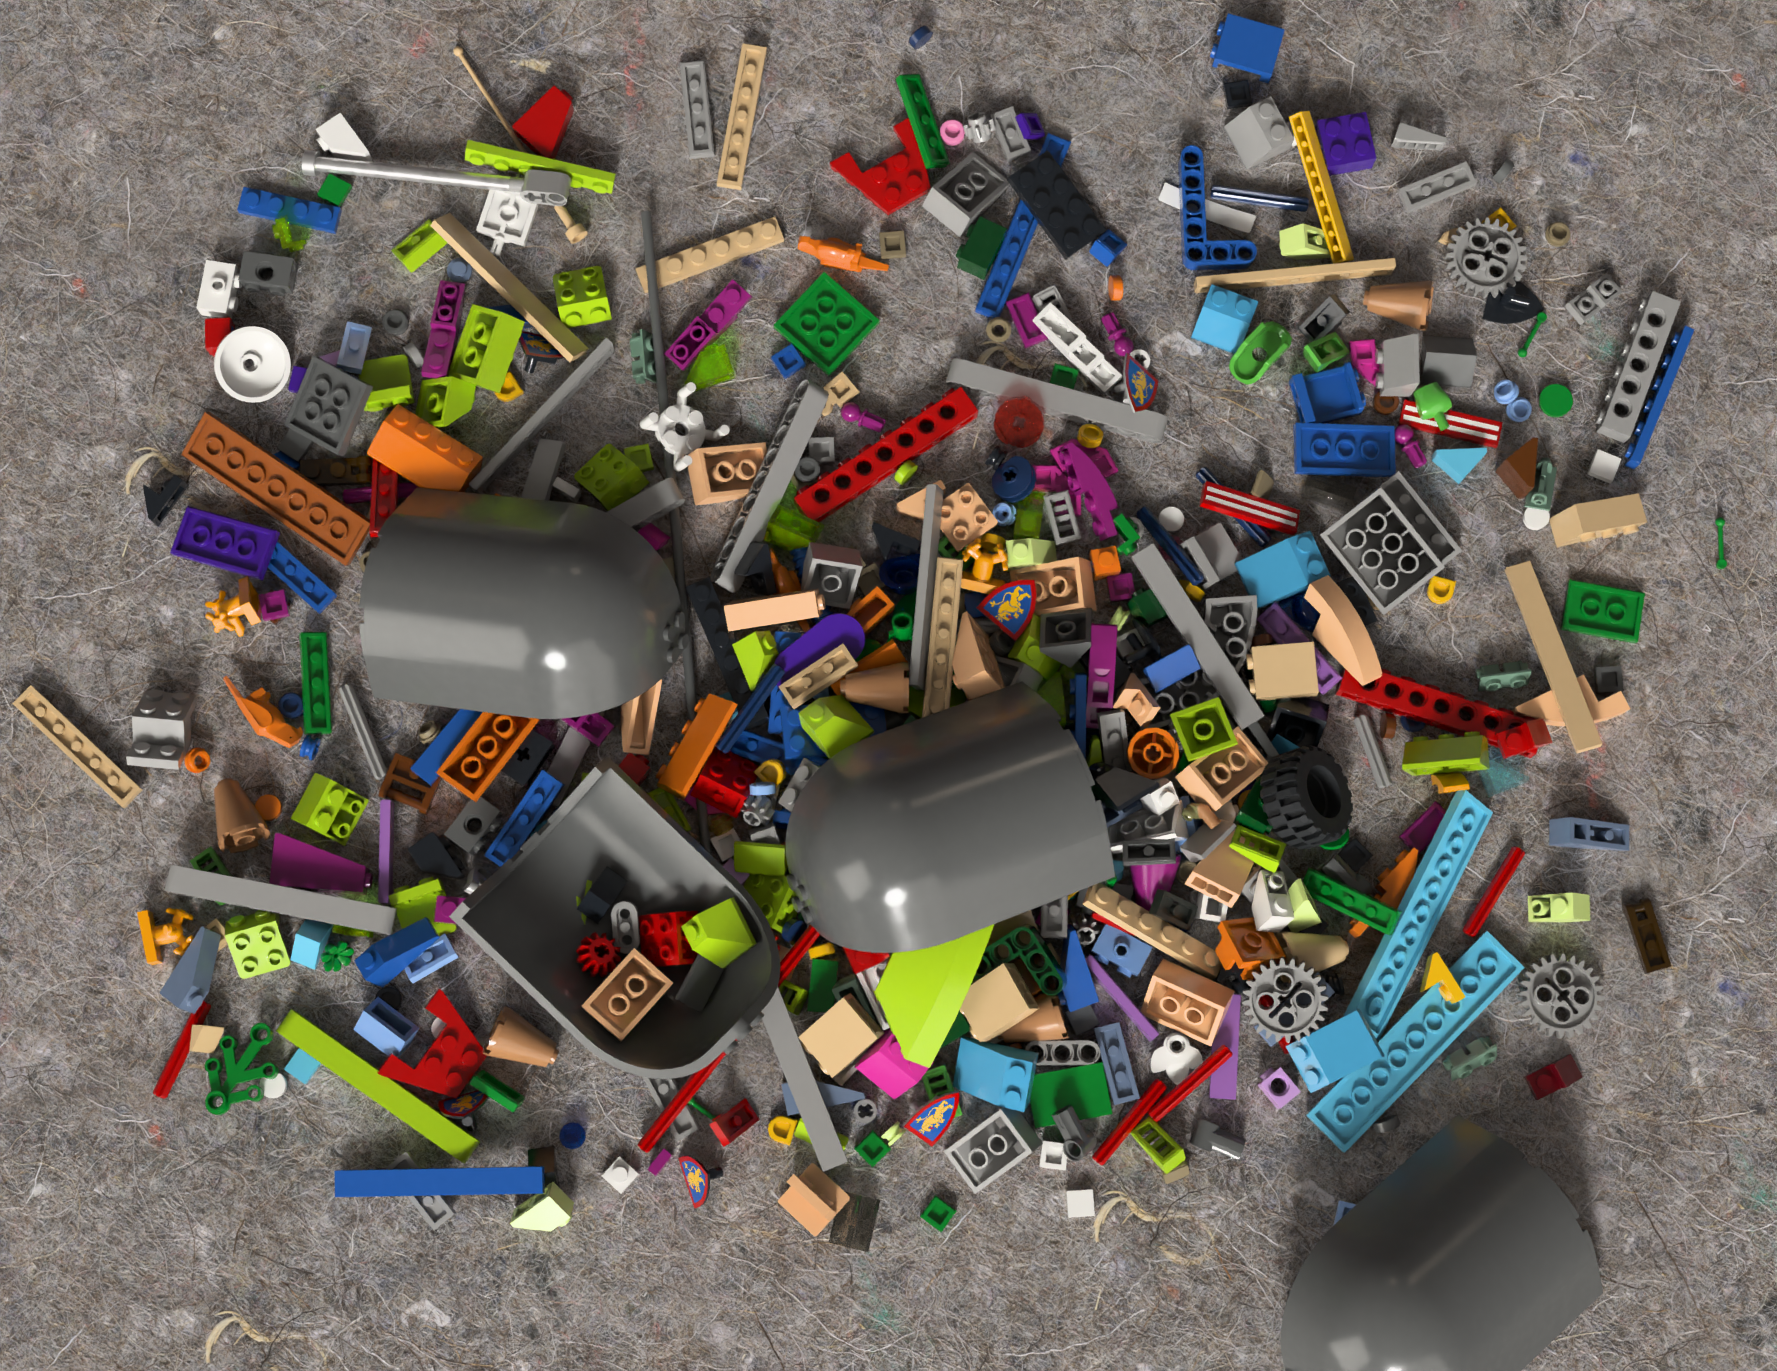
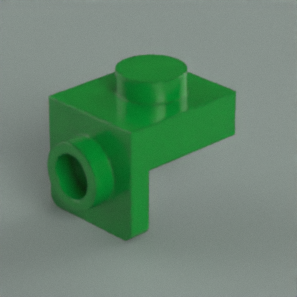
(1126, 529)

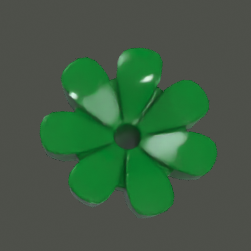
(336, 956)

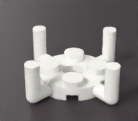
(691, 421)

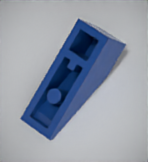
(394, 953)
(1080, 987)

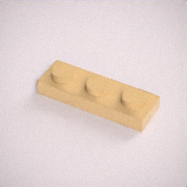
(818, 676)

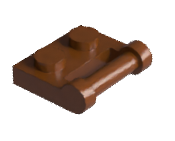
(401, 772)

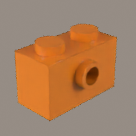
(871, 610)

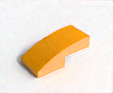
(1450, 782)

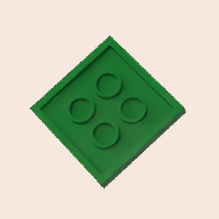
(826, 324)

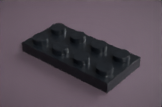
(1056, 205)

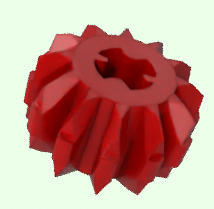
(605, 948)

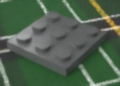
(328, 405)

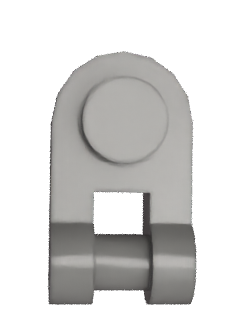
(476, 877)

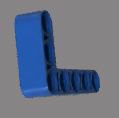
(1197, 220)

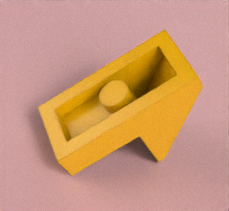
(1437, 972)

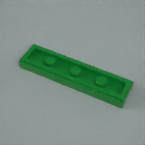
(922, 121)
(315, 683)
(1351, 901)

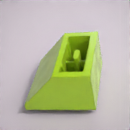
(329, 809)

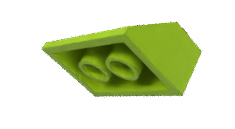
(486, 348)
(1446, 754)

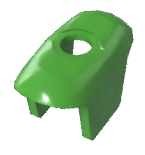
(1272, 339)

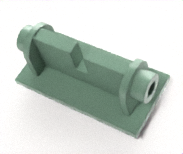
(642, 346)
(1541, 495)
(1514, 675)
(1480, 1054)

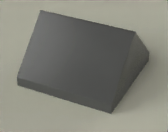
(1447, 361)
(1066, 635)

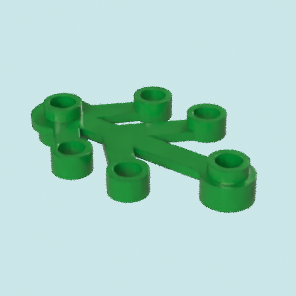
(238, 1072)

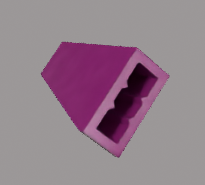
(311, 868)

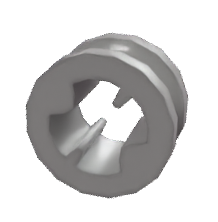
(866, 1119)

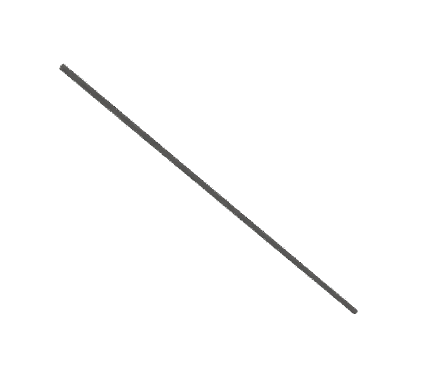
(674, 514)

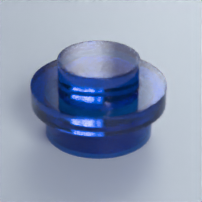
(572, 1135)

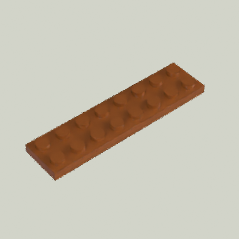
(277, 488)

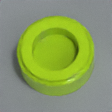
(905, 472)

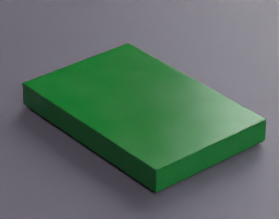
(1602, 611)
(1080, 1086)

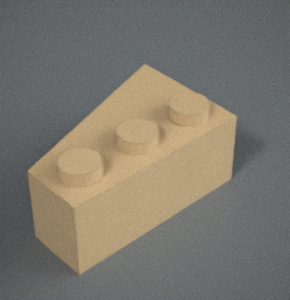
(1598, 519)

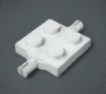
(506, 218)

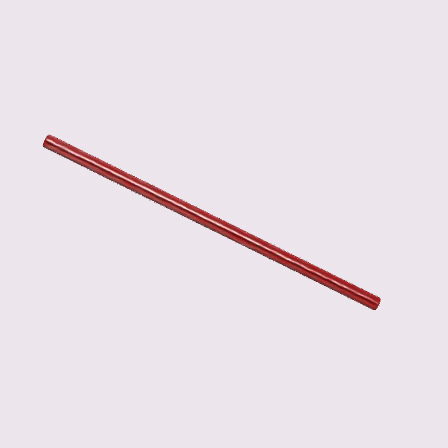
(698, 1078)

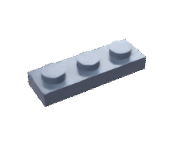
(1116, 1063)

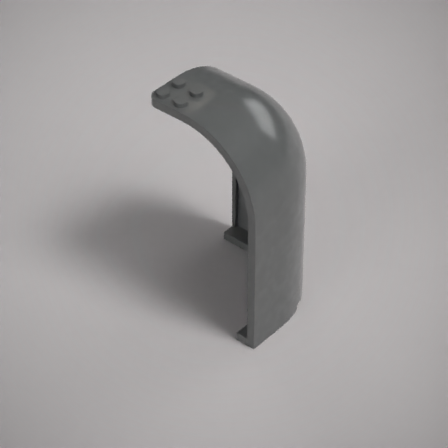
(515, 607)
(946, 826)
(532, 925)
(1444, 1267)

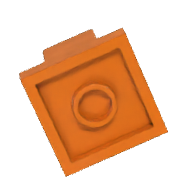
(1246, 946)

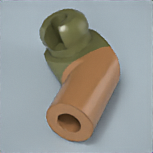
(1201, 811)

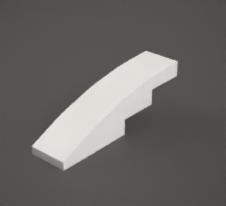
(1077, 348)

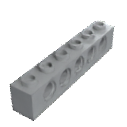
(1664, 311)

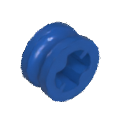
(310, 747)

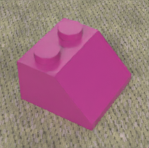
(888, 1068)

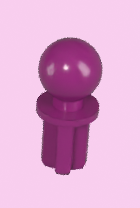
(1122, 343)
(851, 412)
(1404, 436)

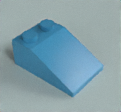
(1282, 569)
(1335, 1050)
(995, 1073)

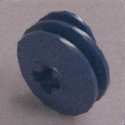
(1014, 479)

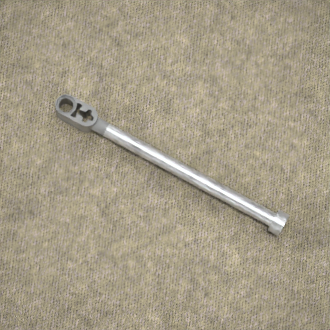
(535, 187)

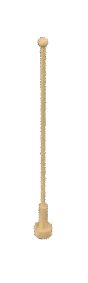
(575, 231)

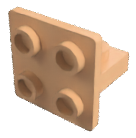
(965, 517)
(813, 1199)

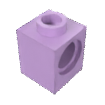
(1289, 1091)

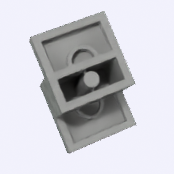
(161, 729)

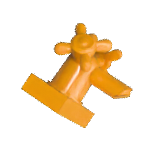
(980, 577)
(245, 603)
(163, 934)

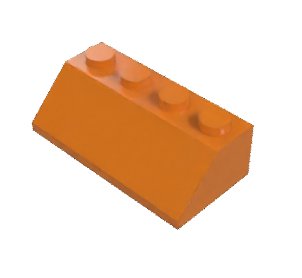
(424, 453)
(696, 746)
(484, 752)

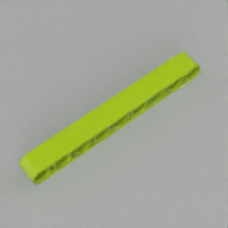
(377, 1087)

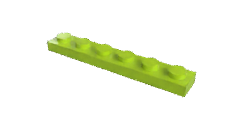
(507, 159)

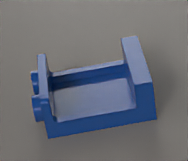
(1247, 46)
(1327, 395)

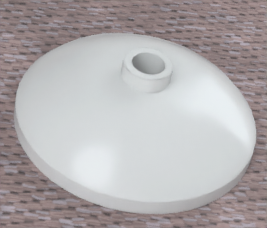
(269, 367)

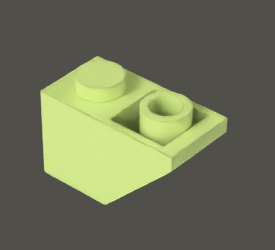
(1559, 907)

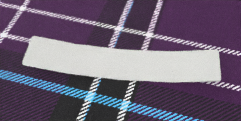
(1214, 212)

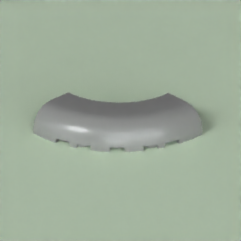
(1233, 626)

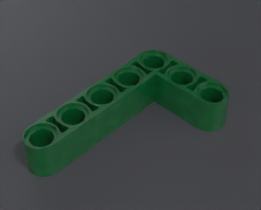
(1026, 952)

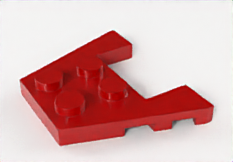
(892, 181)
(448, 1060)

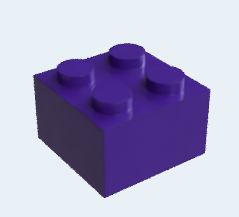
(1346, 143)

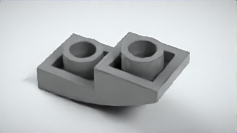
(1593, 299)

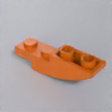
(1392, 885)

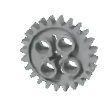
(1490, 236)
(1544, 1012)
(1303, 1014)

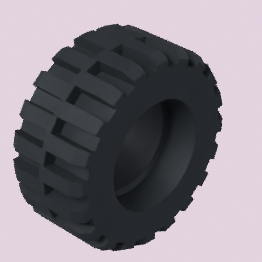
(1306, 797)

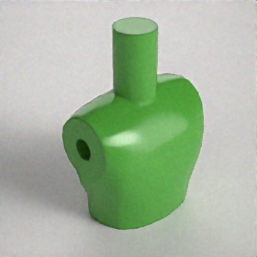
(1432, 403)

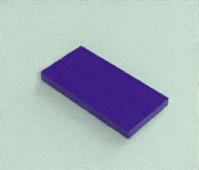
(225, 543)

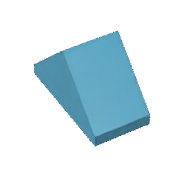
(1458, 462)
(310, 942)

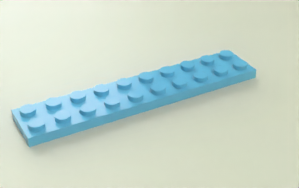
(1421, 910)
(1414, 1043)

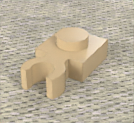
(840, 392)

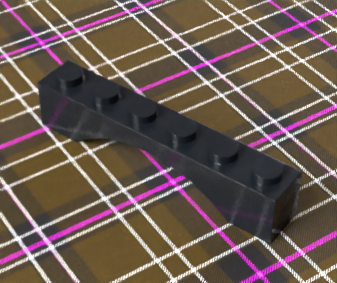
(720, 639)

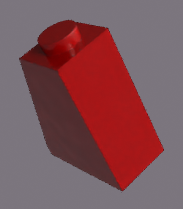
(546, 123)

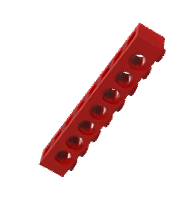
(954, 400)
(1425, 712)

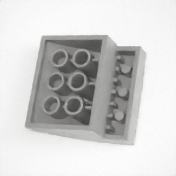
(1391, 543)

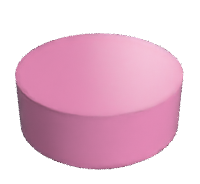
(952, 132)

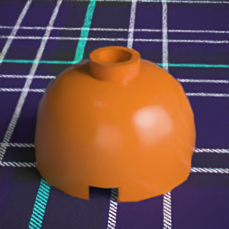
(1152, 753)

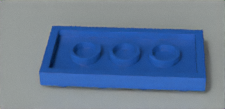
(1344, 450)
(800, 745)

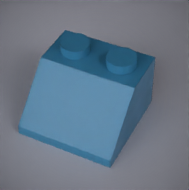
(1224, 319)

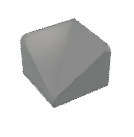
(764, 834)

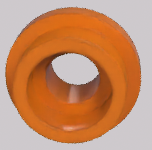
(202, 763)

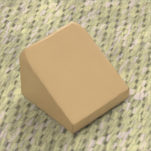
(205, 1038)

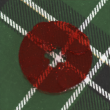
(1015, 435)

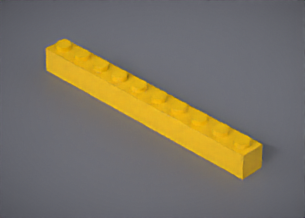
(1321, 187)

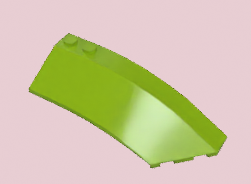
(926, 990)

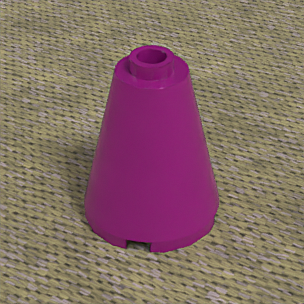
(1149, 878)

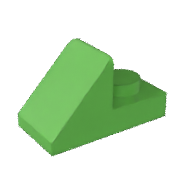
(1324, 351)

